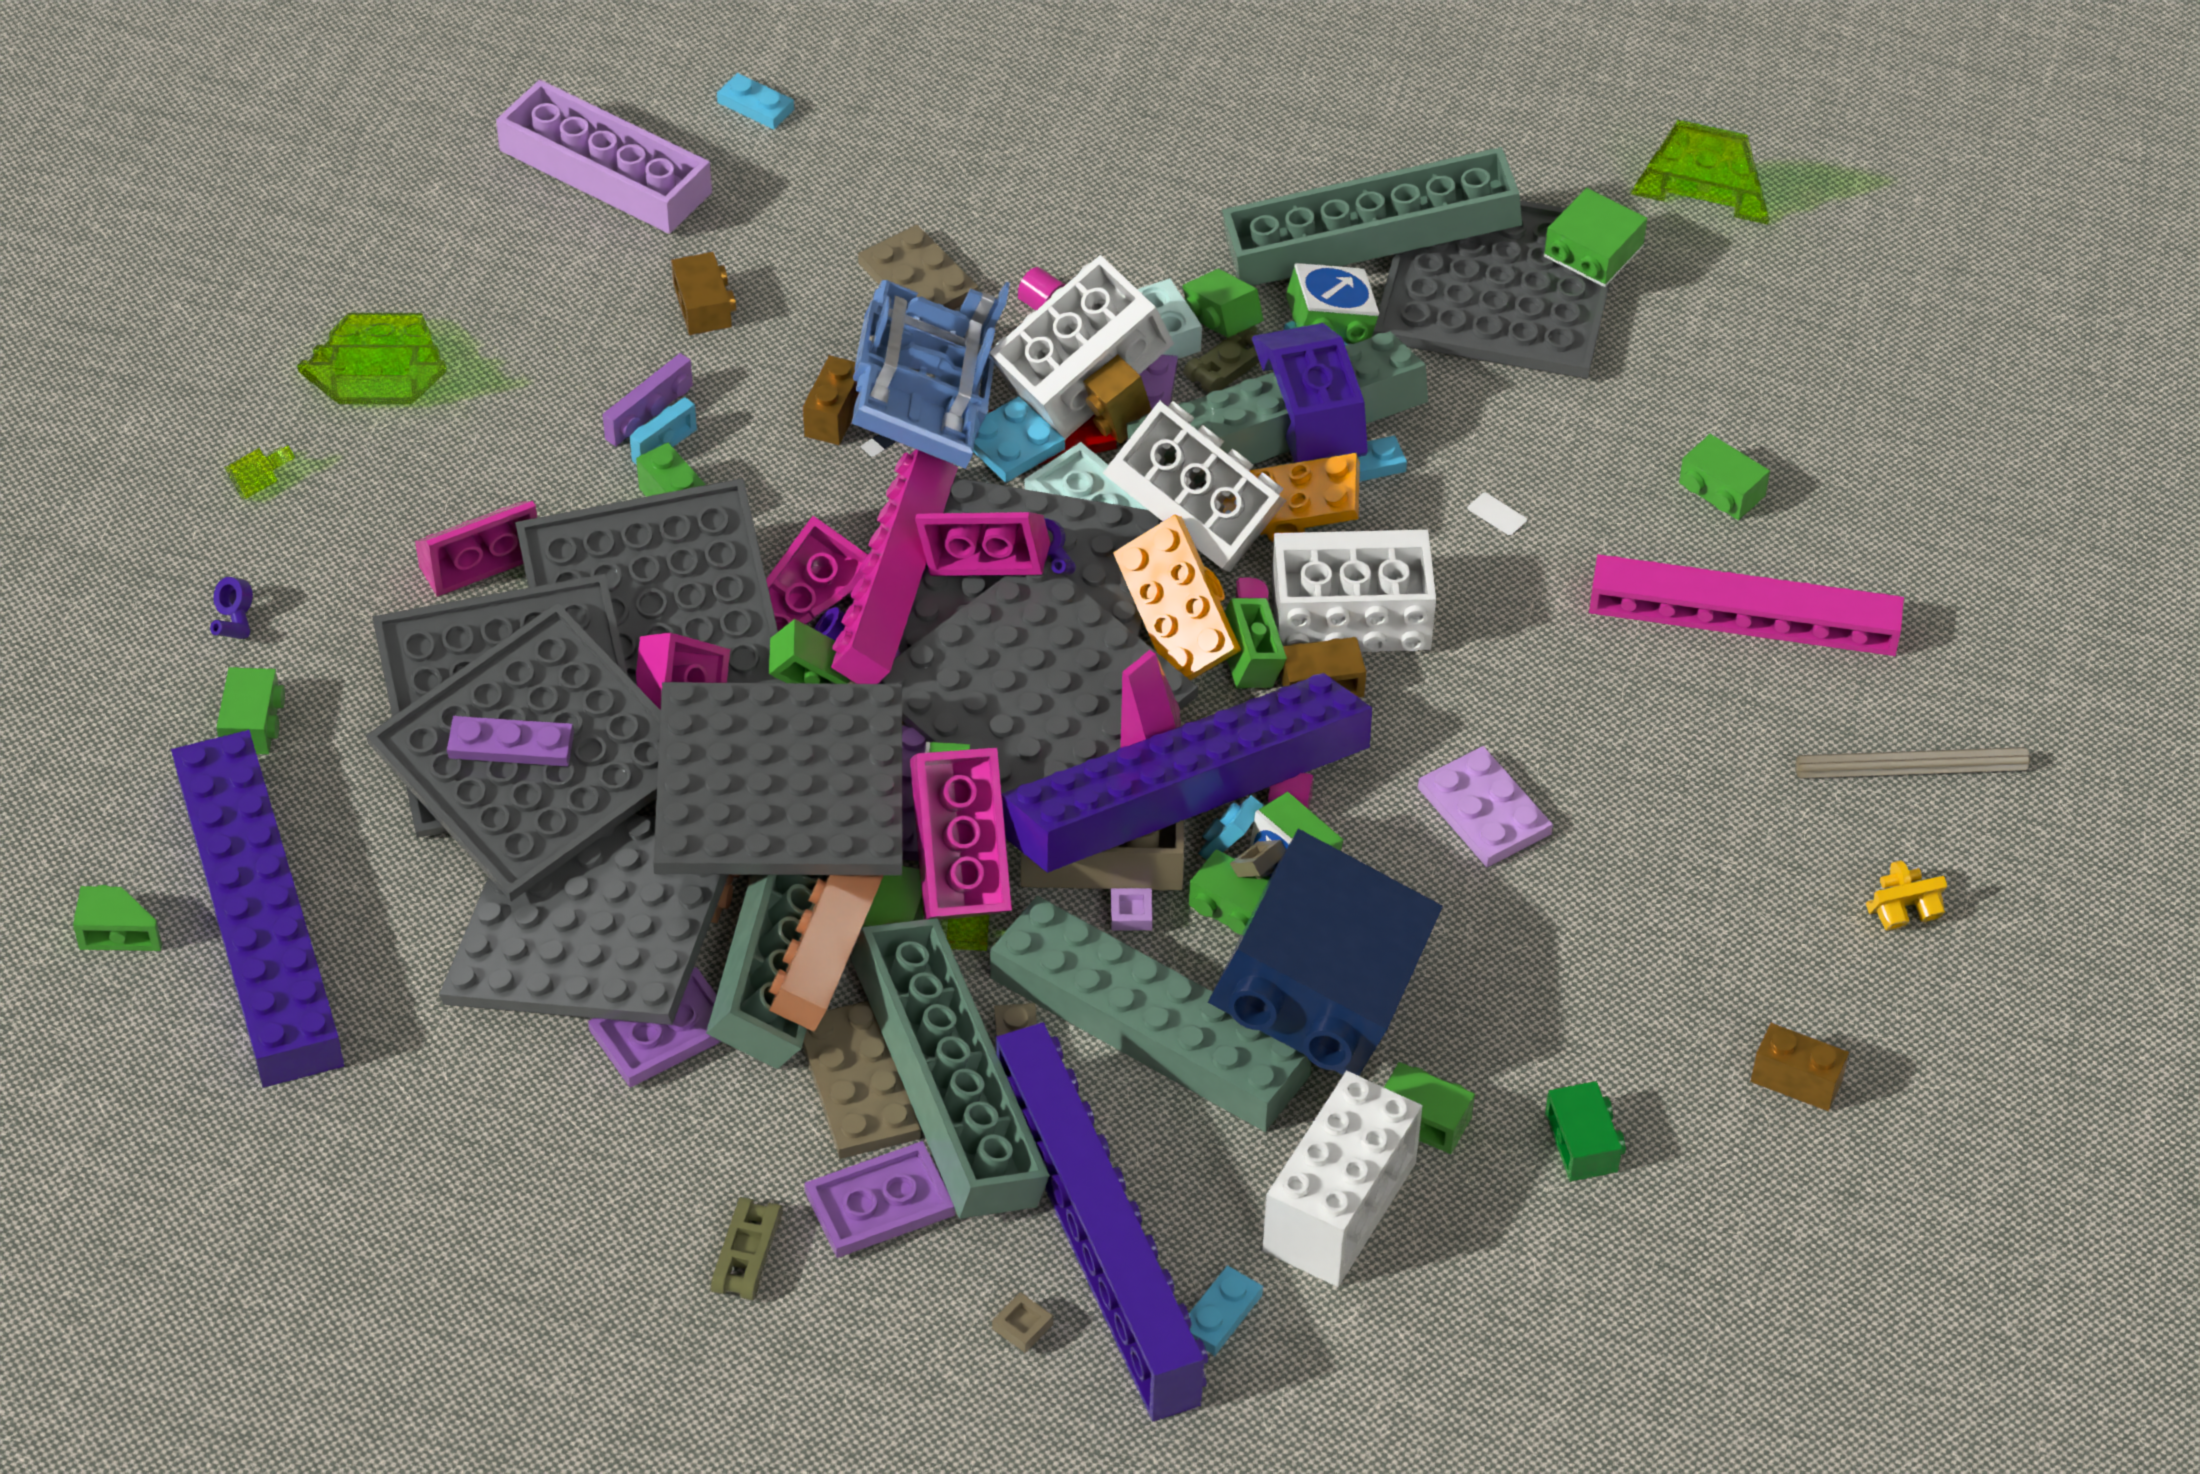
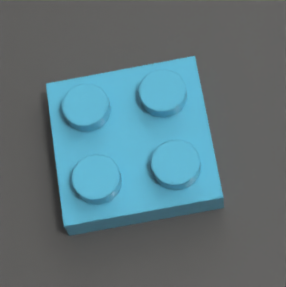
(1016, 440)

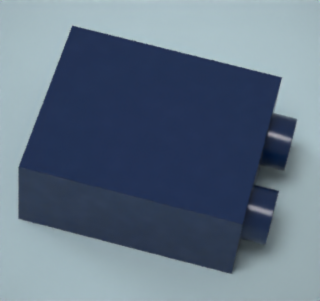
(1326, 955)

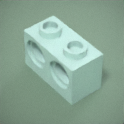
(1177, 317)

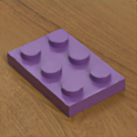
(648, 1049)
(879, 1199)

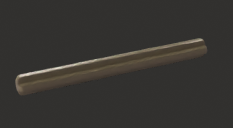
(1912, 762)

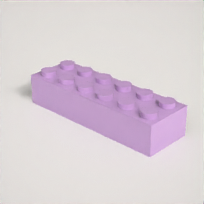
(604, 156)

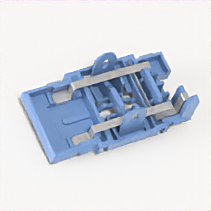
(905, 405)

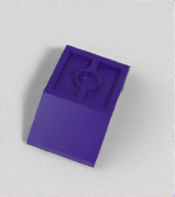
(1316, 390)

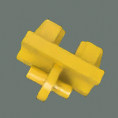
(1891, 902)

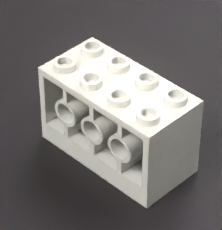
(1076, 336)
(1170, 489)
(1355, 587)
(1341, 1178)

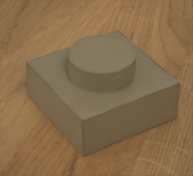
(1259, 859)
(1014, 1017)
(1022, 1322)

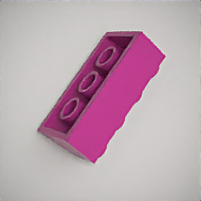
(960, 833)

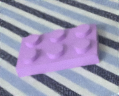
(1485, 806)

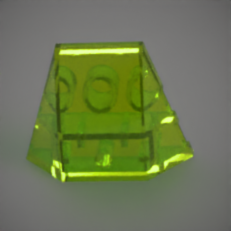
(1705, 166)
(376, 360)

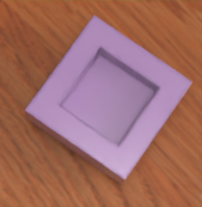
(1131, 909)

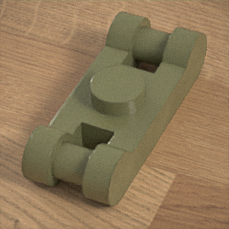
(1225, 361)
(746, 1247)

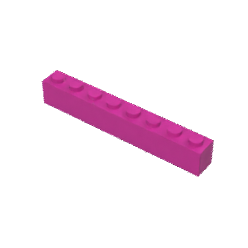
(891, 570)
(1747, 605)

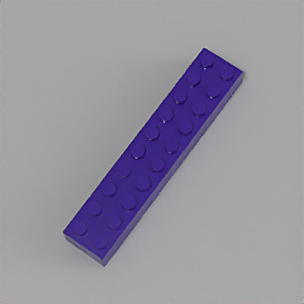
(1185, 771)
(257, 909)
(1105, 1227)

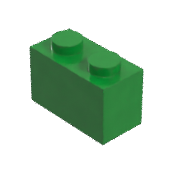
(1584, 1131)

